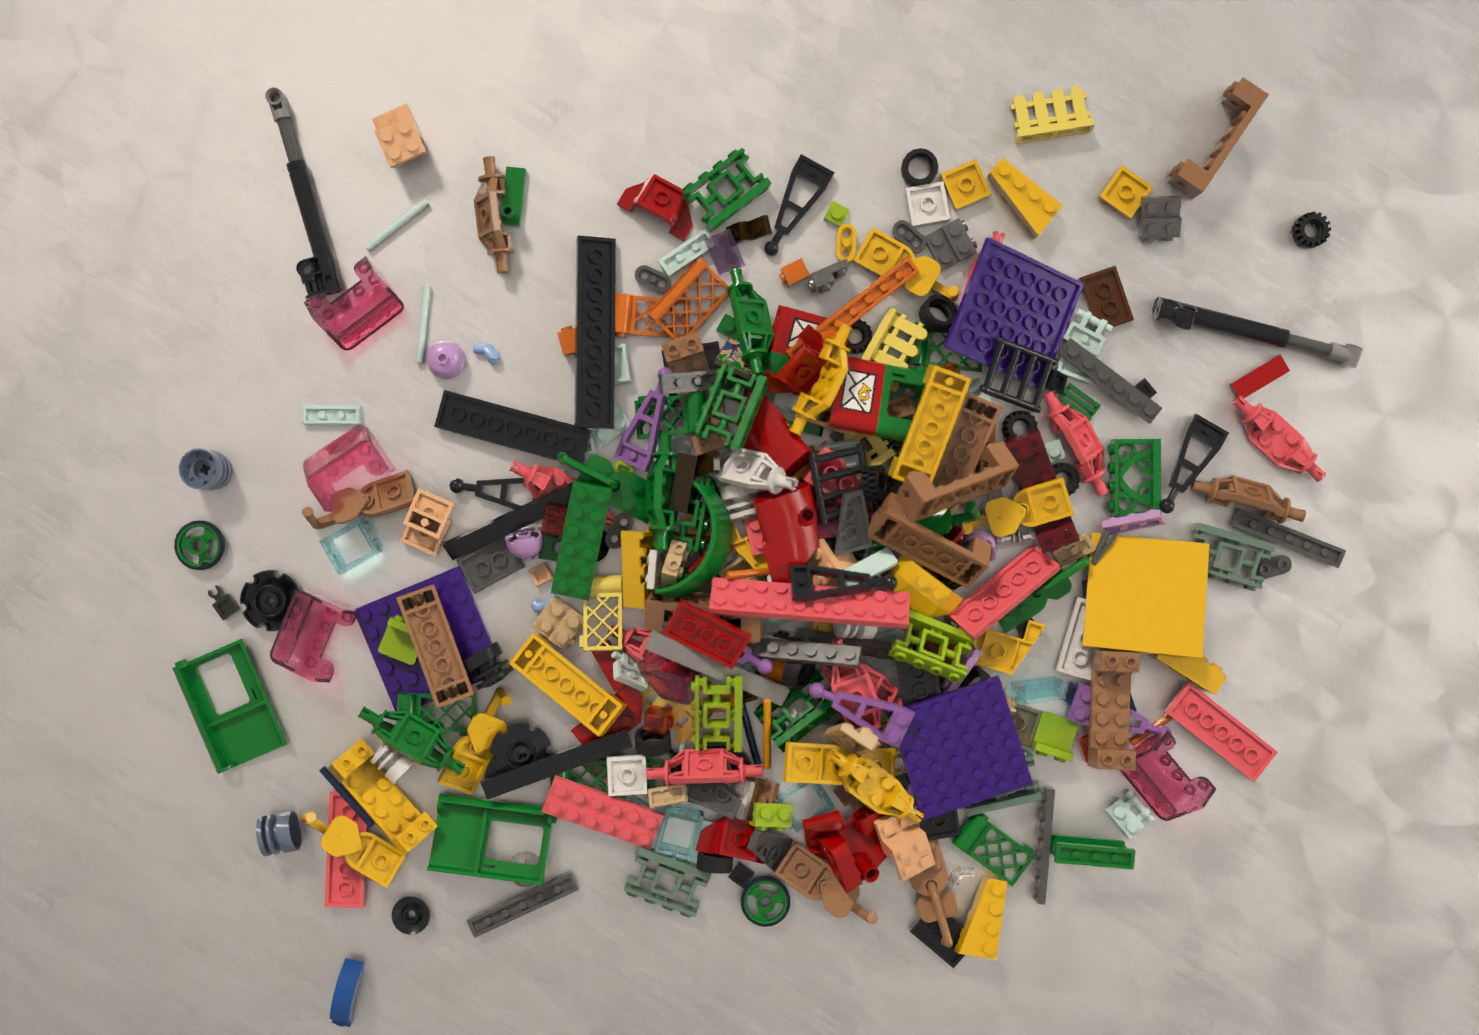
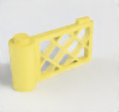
(603, 587)

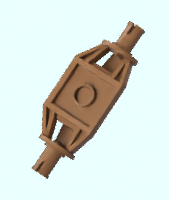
(487, 215)
(1250, 493)

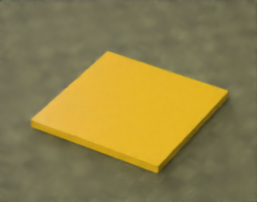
(1147, 597)

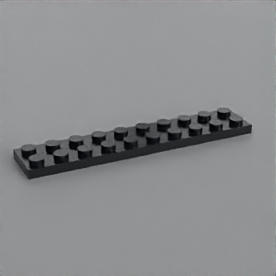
(595, 332)
(916, 686)

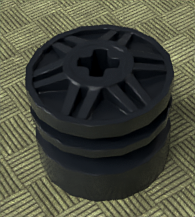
(487, 666)

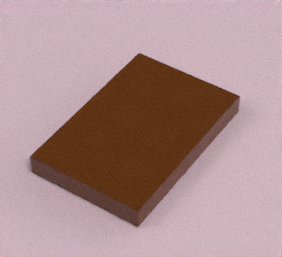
(1106, 297)

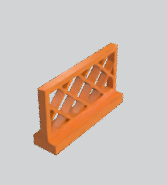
(677, 289)

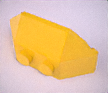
(927, 593)

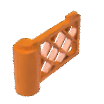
(626, 313)

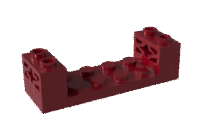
(1035, 469)

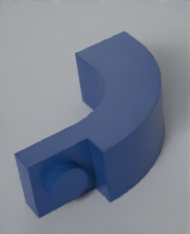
(345, 992)

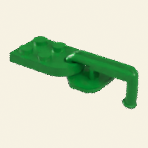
(627, 495)
(942, 521)
(1053, 588)

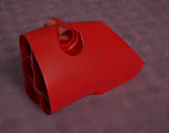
(772, 436)
(786, 531)
(855, 850)

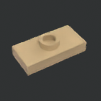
(667, 796)

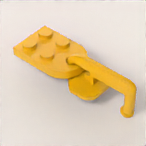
(883, 252)
(1043, 502)
(479, 737)
(374, 858)

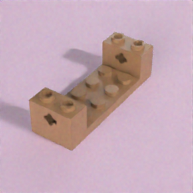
(1244, 100)
(688, 355)
(967, 440)
(922, 499)
(926, 547)
(660, 609)
(435, 646)
(1111, 710)

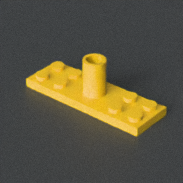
(811, 764)

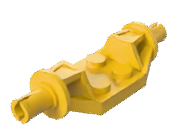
(829, 382)
(874, 786)

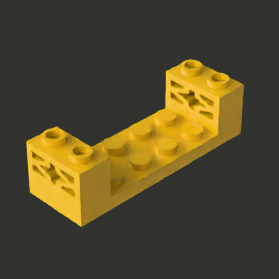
(931, 423)
(567, 685)
(381, 798)

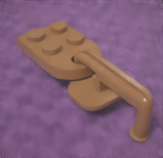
(372, 501)
(805, 871)
(935, 901)

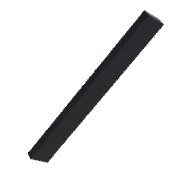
(506, 523)
(556, 763)

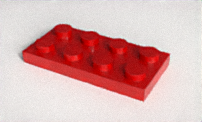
(706, 634)

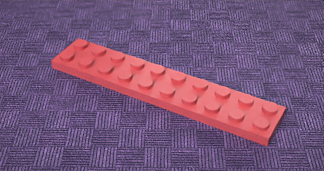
(775, 601)

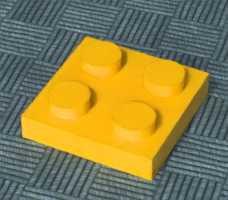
(965, 184)
(1125, 192)

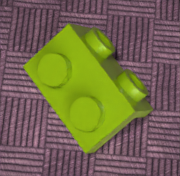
(772, 815)

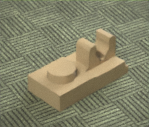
(1074, 551)

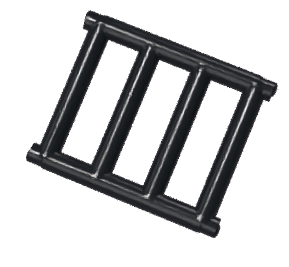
(1033, 356)
(817, 479)

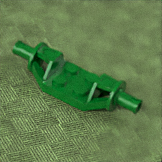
(751, 321)
(654, 495)
(413, 738)

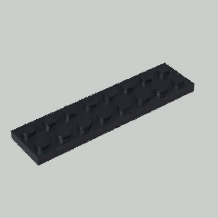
(511, 427)

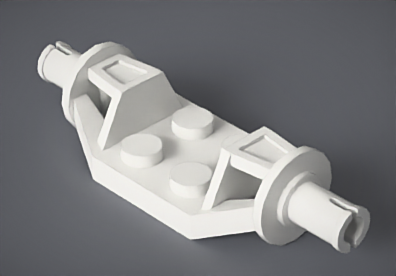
(753, 471)

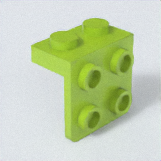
(397, 641)
(1055, 737)

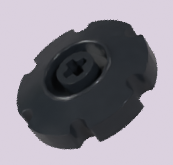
(257, 594)
(515, 738)

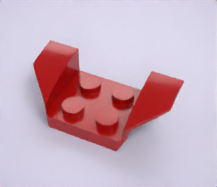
(662, 201)
(802, 369)
(628, 718)
(819, 826)
(728, 839)

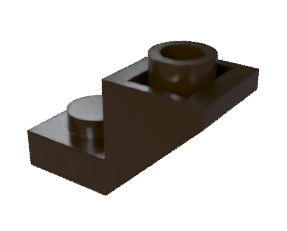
(750, 230)

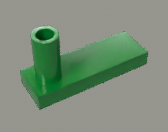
(513, 197)

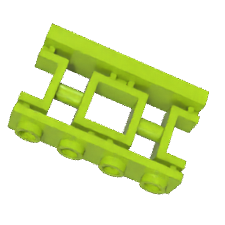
(938, 633)
(733, 713)

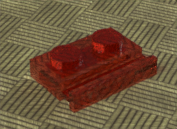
(553, 520)

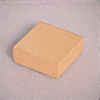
(541, 574)

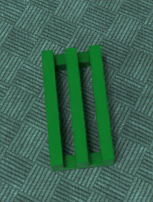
(1092, 410)

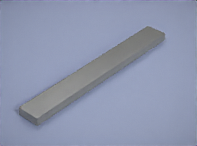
(752, 682)

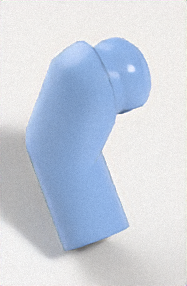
(489, 351)
(538, 606)

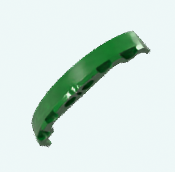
(717, 551)

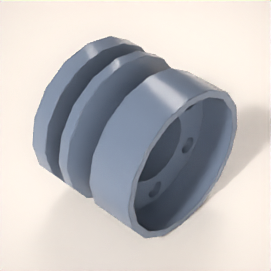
(194, 469)
(278, 833)

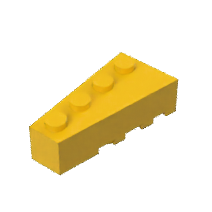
(1024, 196)
(635, 549)
(1195, 670)
(984, 921)

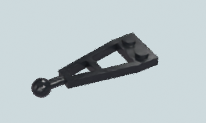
(814, 174)
(1206, 432)
(457, 485)
(802, 588)

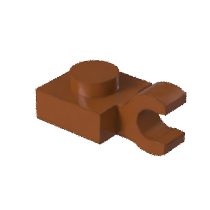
(847, 798)

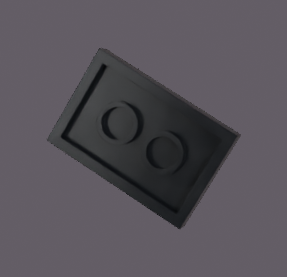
(931, 936)

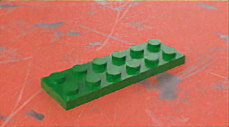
(581, 540)

